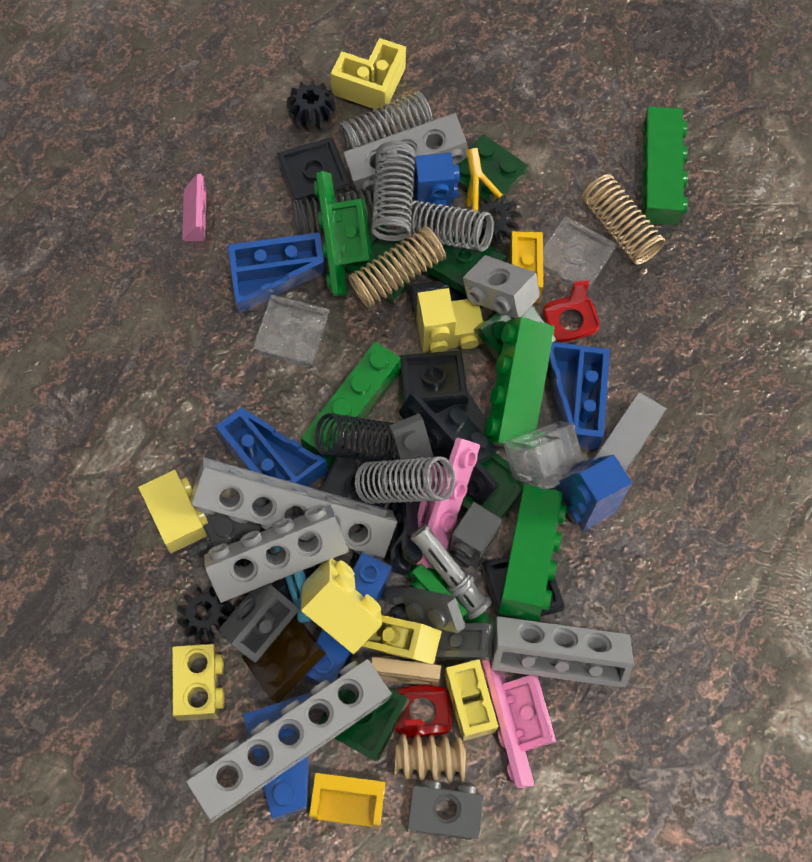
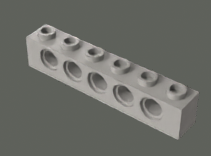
(217, 476)
(218, 800)

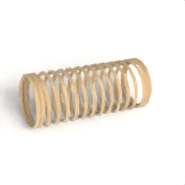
(601, 194)
(424, 235)

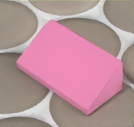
(194, 210)

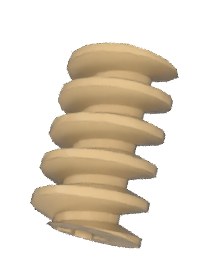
(430, 758)

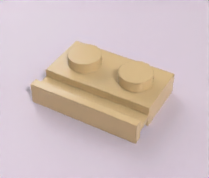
(405, 672)

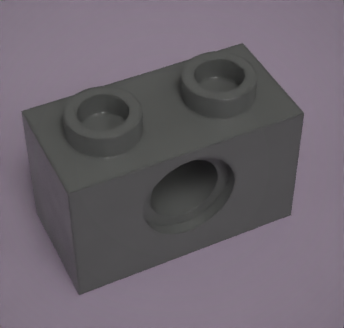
(474, 536)
(258, 621)
(463, 825)

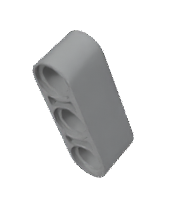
(633, 430)

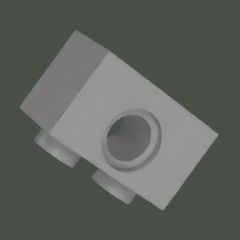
(501, 287)

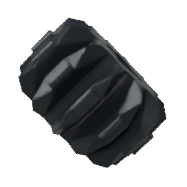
(311, 105)
(508, 216)
(192, 619)

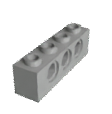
(442, 132)
(266, 568)
(561, 652)

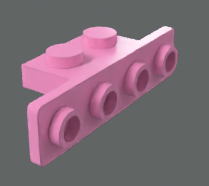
(442, 515)
(521, 719)

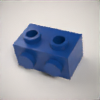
(436, 180)

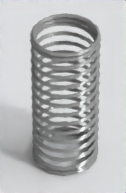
(415, 105)
(393, 220)
(476, 232)
(382, 498)

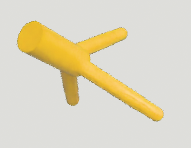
(476, 174)

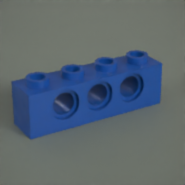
(370, 579)

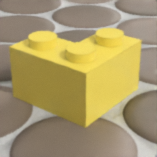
(371, 80)
(445, 322)
(172, 510)
(337, 607)

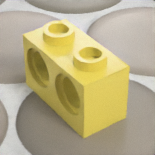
(189, 683)
(471, 700)

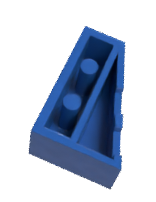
(273, 267)
(580, 389)
(268, 452)
(594, 490)
(289, 791)

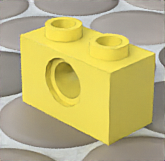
(405, 640)

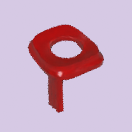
(578, 302)
(442, 721)

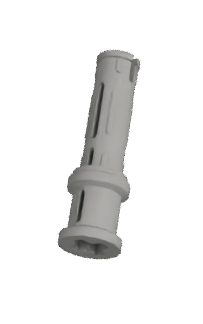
(459, 583)

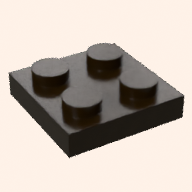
(286, 660)

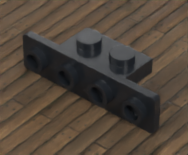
(442, 432)

